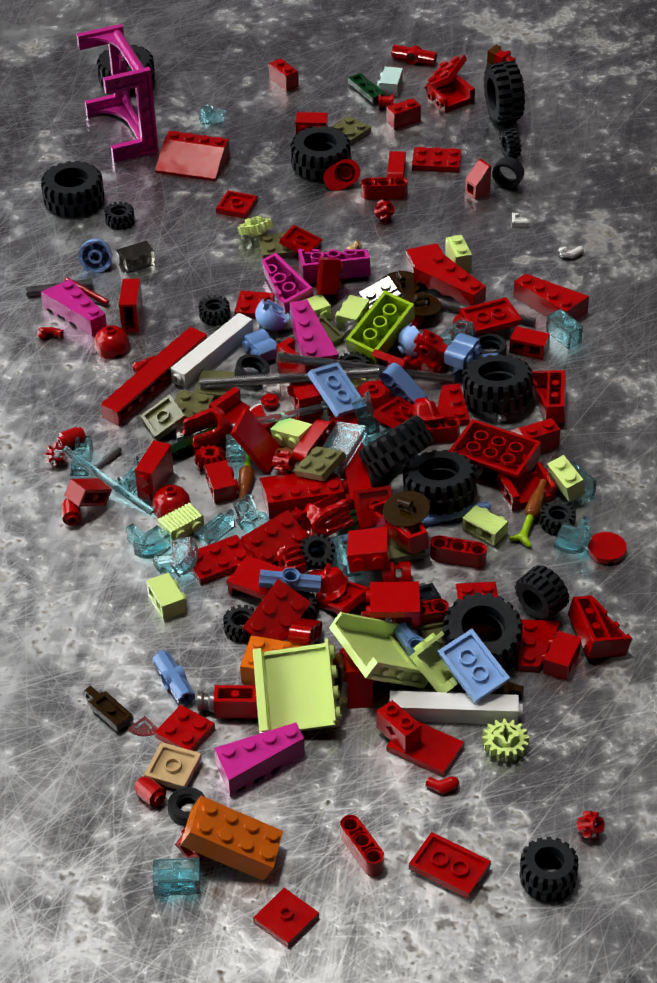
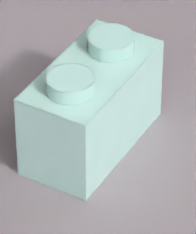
(390, 80)

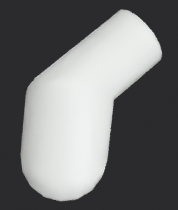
(565, 253)

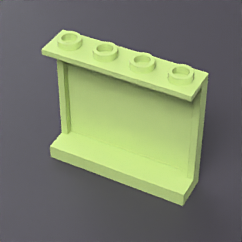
(376, 650)
(297, 687)

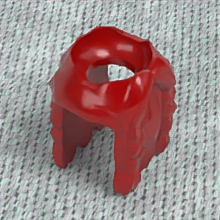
(206, 419)
(326, 516)

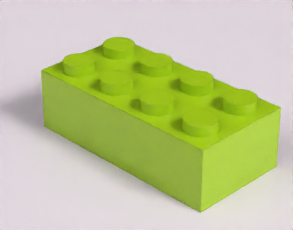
(380, 326)

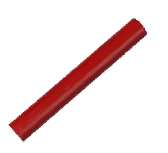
(91, 294)

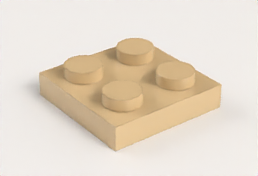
(173, 766)

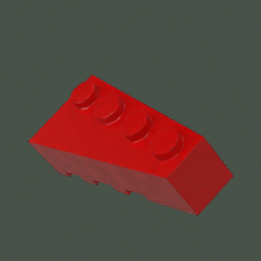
(450, 279)
(549, 297)

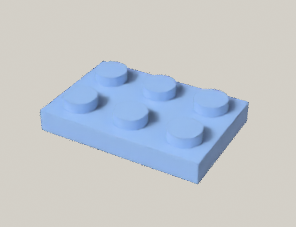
(334, 388)
(473, 665)

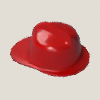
(341, 174)
(426, 410)
(332, 584)

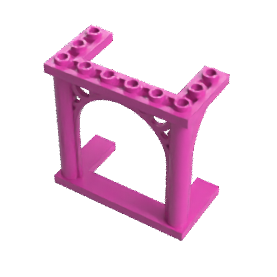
(119, 104)

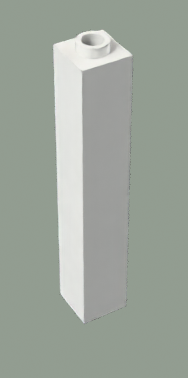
(211, 350)
(458, 707)

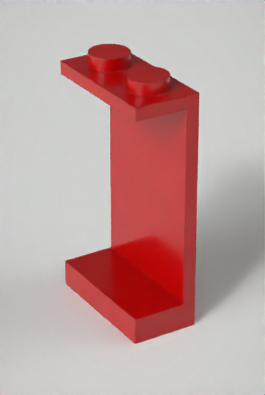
(233, 406)

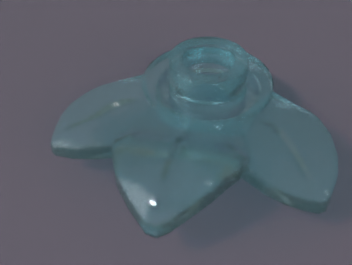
(210, 114)

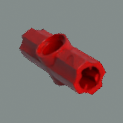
(414, 55)

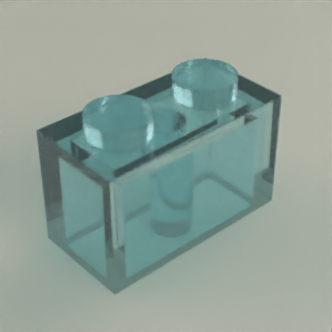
(564, 329)
(176, 876)

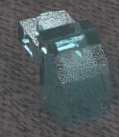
(459, 327)
(234, 450)
(248, 514)
(574, 539)
(148, 544)
(182, 559)

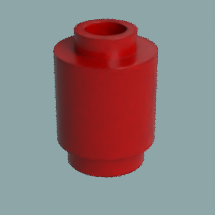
(69, 436)
(71, 513)
(150, 791)

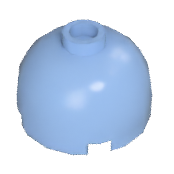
(95, 255)
(270, 316)
(406, 340)

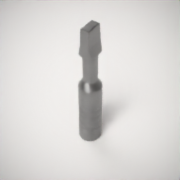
(107, 458)

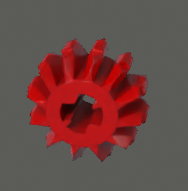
(208, 455)
(291, 557)

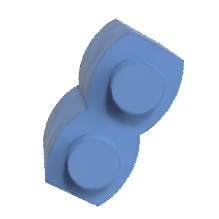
(260, 344)
(462, 351)

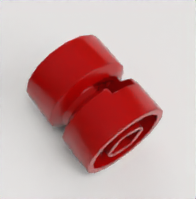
(389, 574)

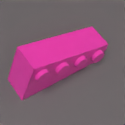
(355, 263)
(285, 282)
(75, 306)
(309, 332)
(258, 755)

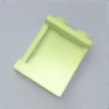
(431, 664)

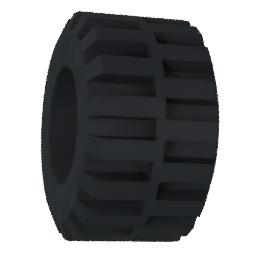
(542, 593)
(545, 883)

